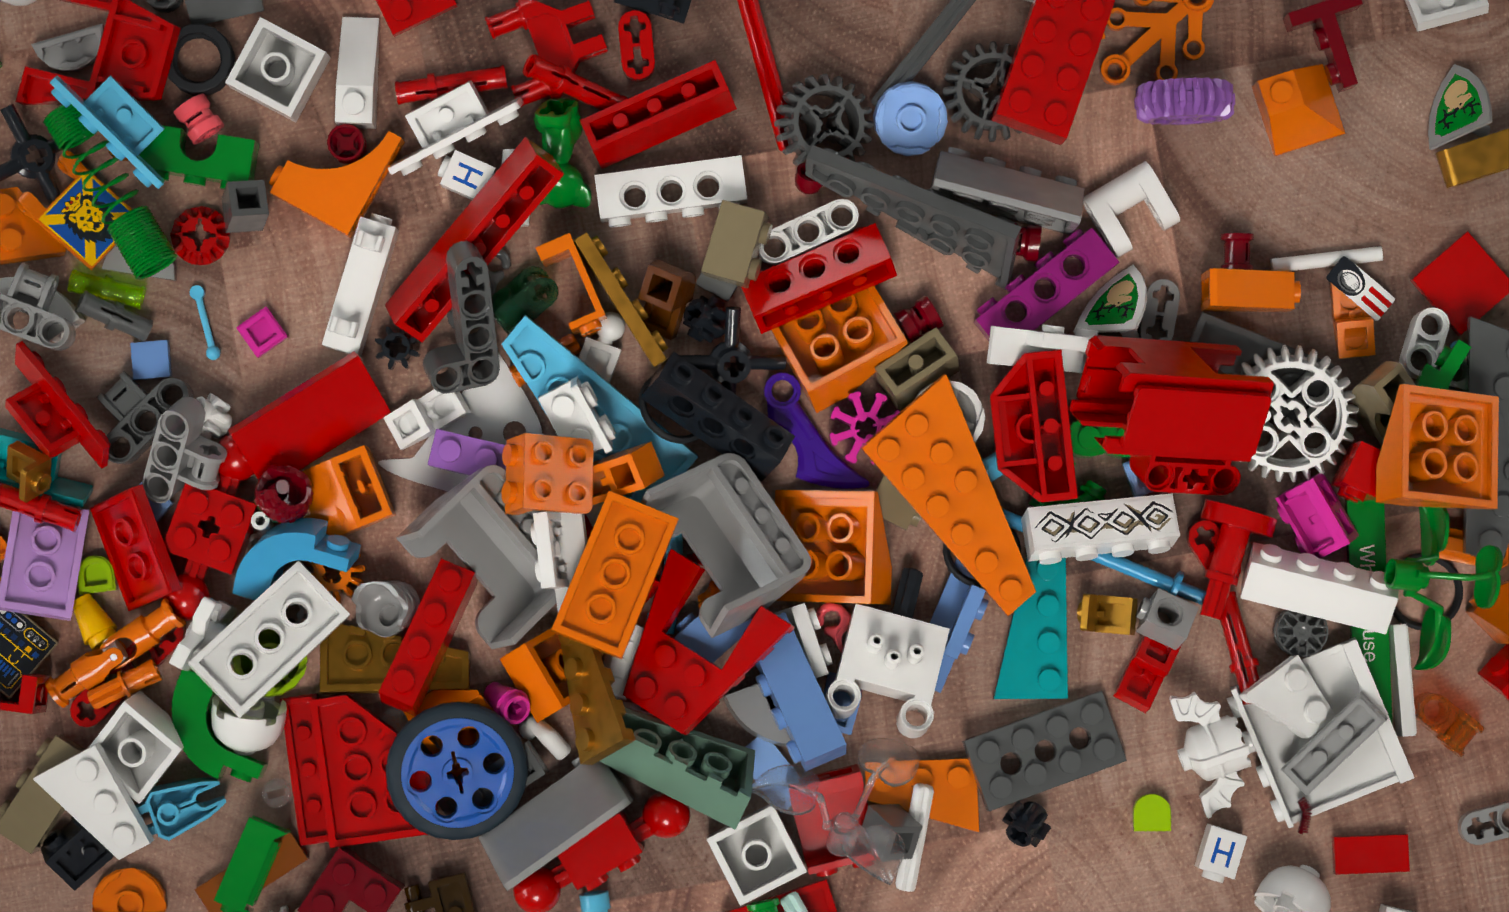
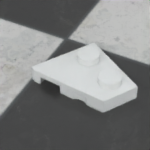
(1291, 697)

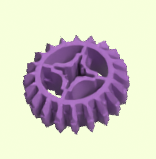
(1184, 101)

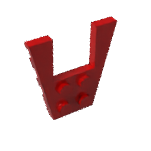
(133, 50)
(673, 678)

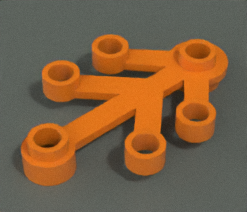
(1161, 27)

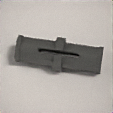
(114, 316)

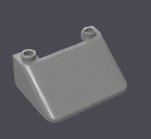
(554, 821)

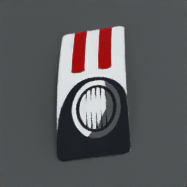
(1360, 288)

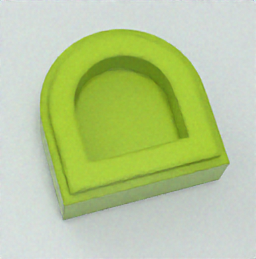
(96, 576)
(1151, 814)

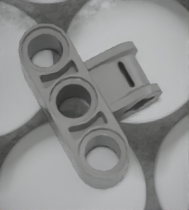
(37, 303)
(181, 453)

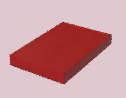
(135, 547)

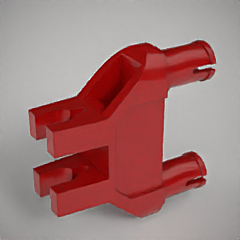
(551, 39)

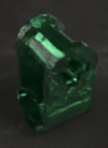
(521, 298)

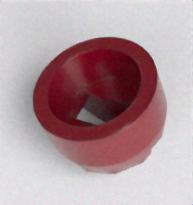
(804, 183)

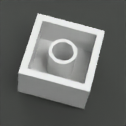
(278, 69)
(756, 854)

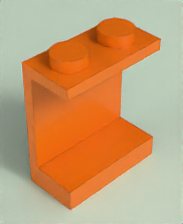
(559, 250)

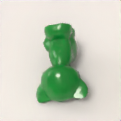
(561, 129)

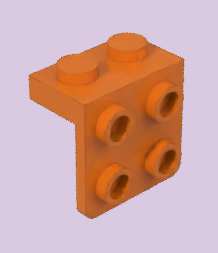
(547, 474)

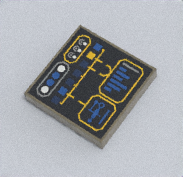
(21, 649)

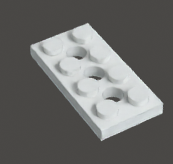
(269, 665)

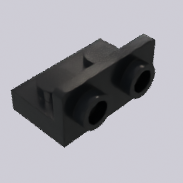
(74, 853)

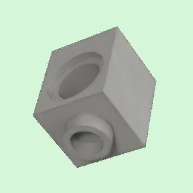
(1178, 611)

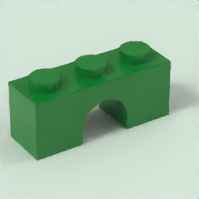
(232, 160)

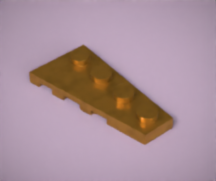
(359, 661)
(593, 704)

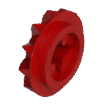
(211, 248)

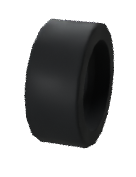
(227, 58)

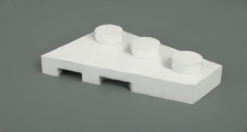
(98, 800)

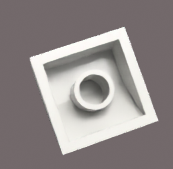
(140, 744)

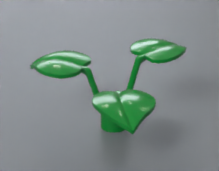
(1413, 575)

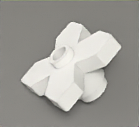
(207, 623)

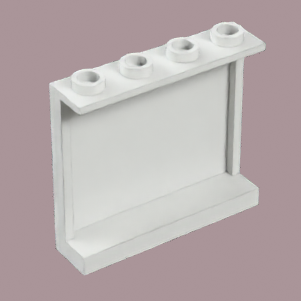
(1375, 764)

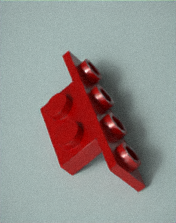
(50, 414)

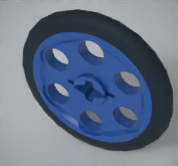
(445, 722)

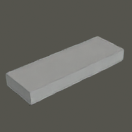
(1334, 743)

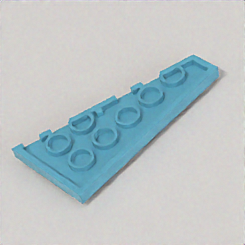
(548, 364)

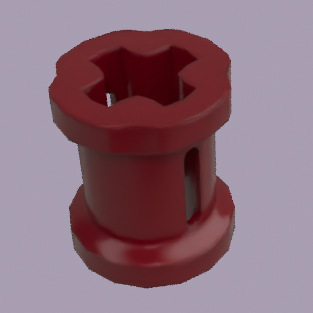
(1237, 250)

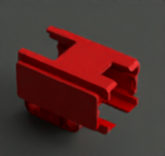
(1175, 410)

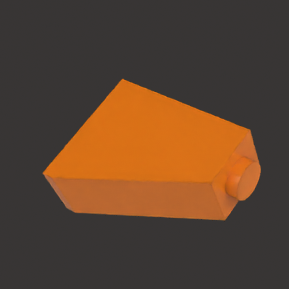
(1248, 290)

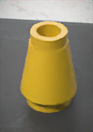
(93, 621)

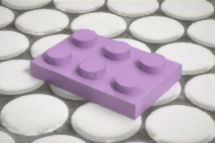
(41, 567)

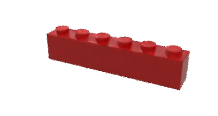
(486, 223)

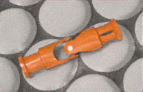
(95, 665)

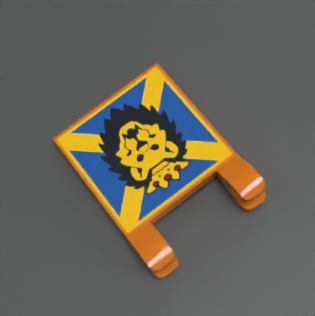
(73, 218)

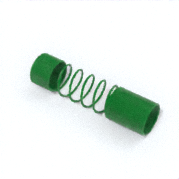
(134, 232)

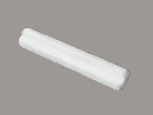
(920, 811)

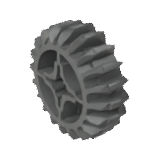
(976, 87)
(812, 114)

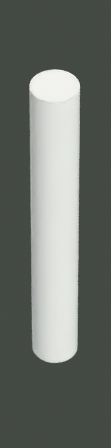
(1326, 259)

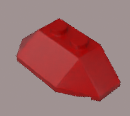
(1034, 427)

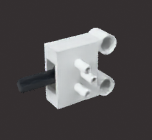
(892, 657)

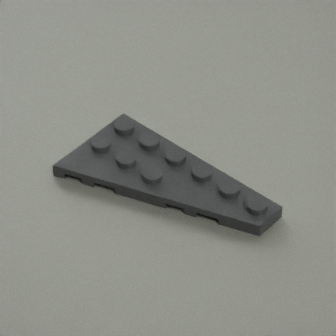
(924, 214)
(1490, 376)

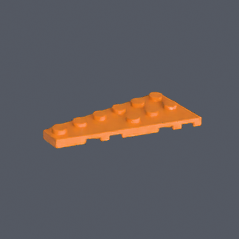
(941, 475)

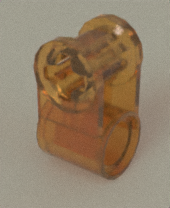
(1451, 726)

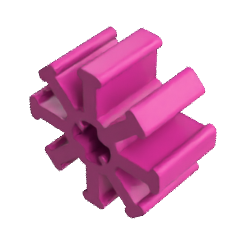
(860, 417)

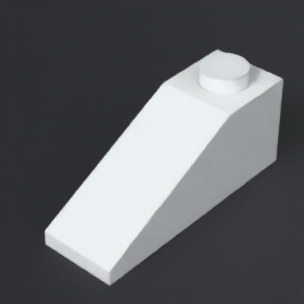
(358, 73)

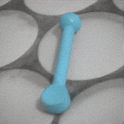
(198, 294)

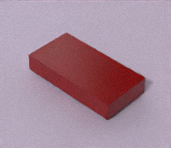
(1370, 854)

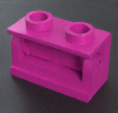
(1316, 517)

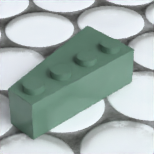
(689, 768)

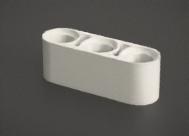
(821, 219)

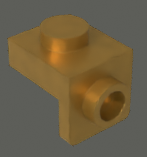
(28, 469)
(1107, 614)

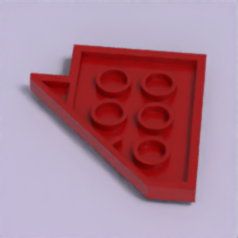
(352, 771)

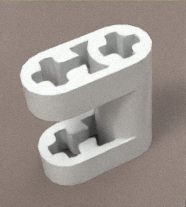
(1123, 193)

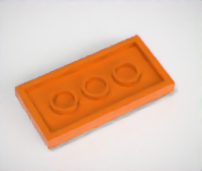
(615, 575)

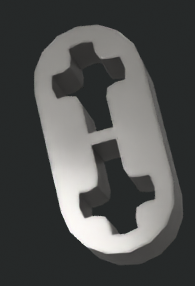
(1169, 313)

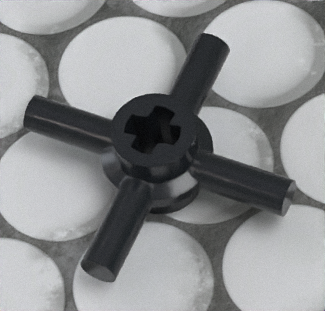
(18, 161)
(732, 347)

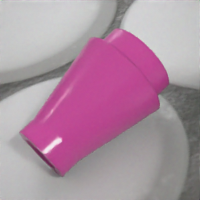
(508, 702)

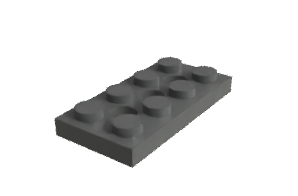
(1021, 738)

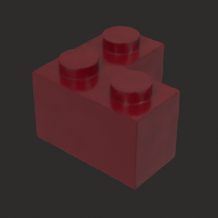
(355, 880)

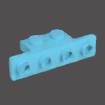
(119, 120)

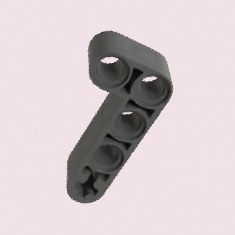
(467, 316)

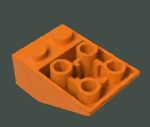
(348, 492)

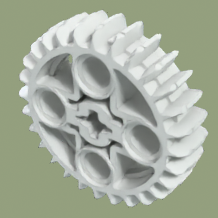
(1302, 428)

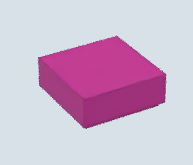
(262, 332)

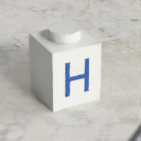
(464, 174)
(1220, 853)

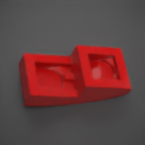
(1145, 674)

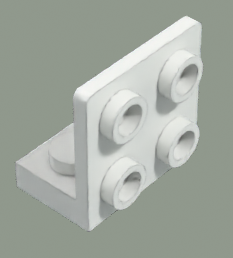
(574, 414)

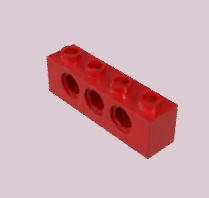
(837, 282)

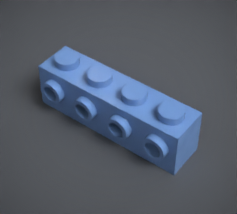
(799, 704)

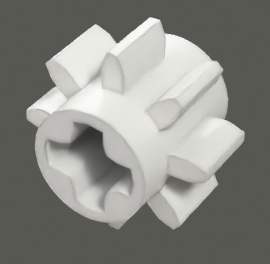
(216, 417)

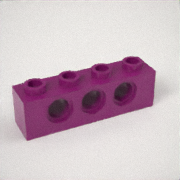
(1096, 262)

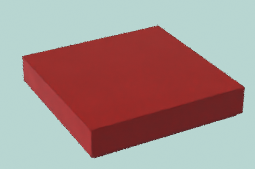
(1462, 282)

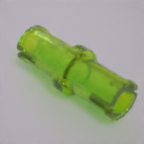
(107, 288)

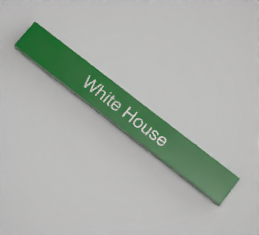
(1369, 553)

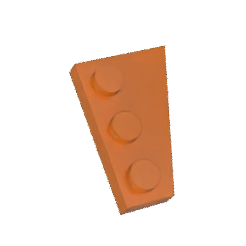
(953, 786)

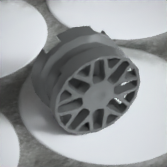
(1299, 633)

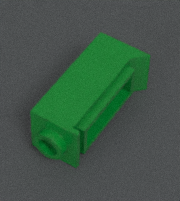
(250, 865)

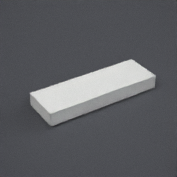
(1402, 680)

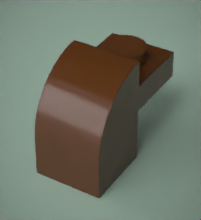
(666, 295)

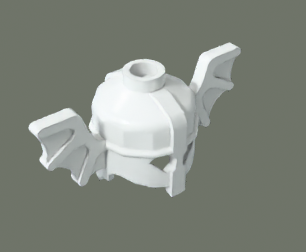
(1211, 749)

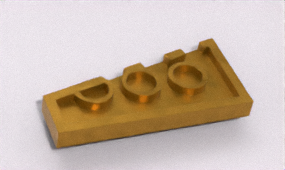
(614, 283)

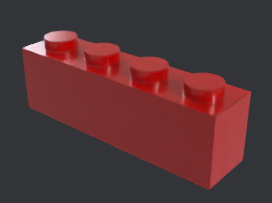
(658, 114)
(428, 637)

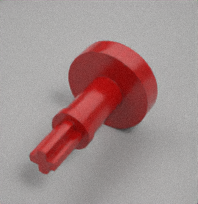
(1229, 550)

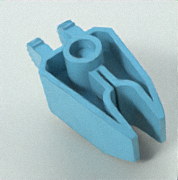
(175, 806)

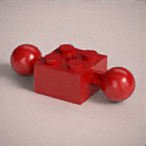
(220, 550)
(602, 850)

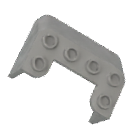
(735, 537)
(492, 546)

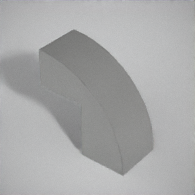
(755, 716)

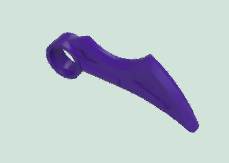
(815, 458)

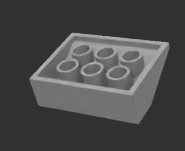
(1008, 192)

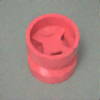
(198, 118)

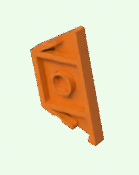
(21, 236)

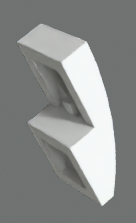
(424, 415)

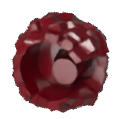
(283, 493)

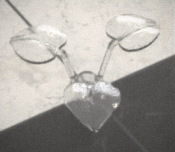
(877, 848)

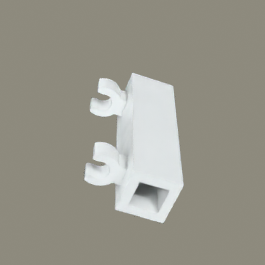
(361, 285)

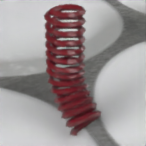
(1304, 817)

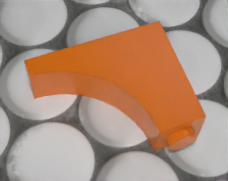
(337, 194)

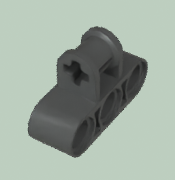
(128, 403)

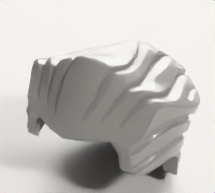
(385, 606)

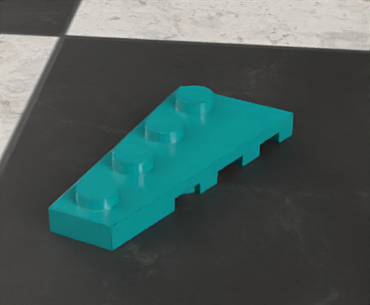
(1037, 640)

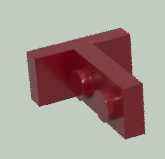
(1328, 37)

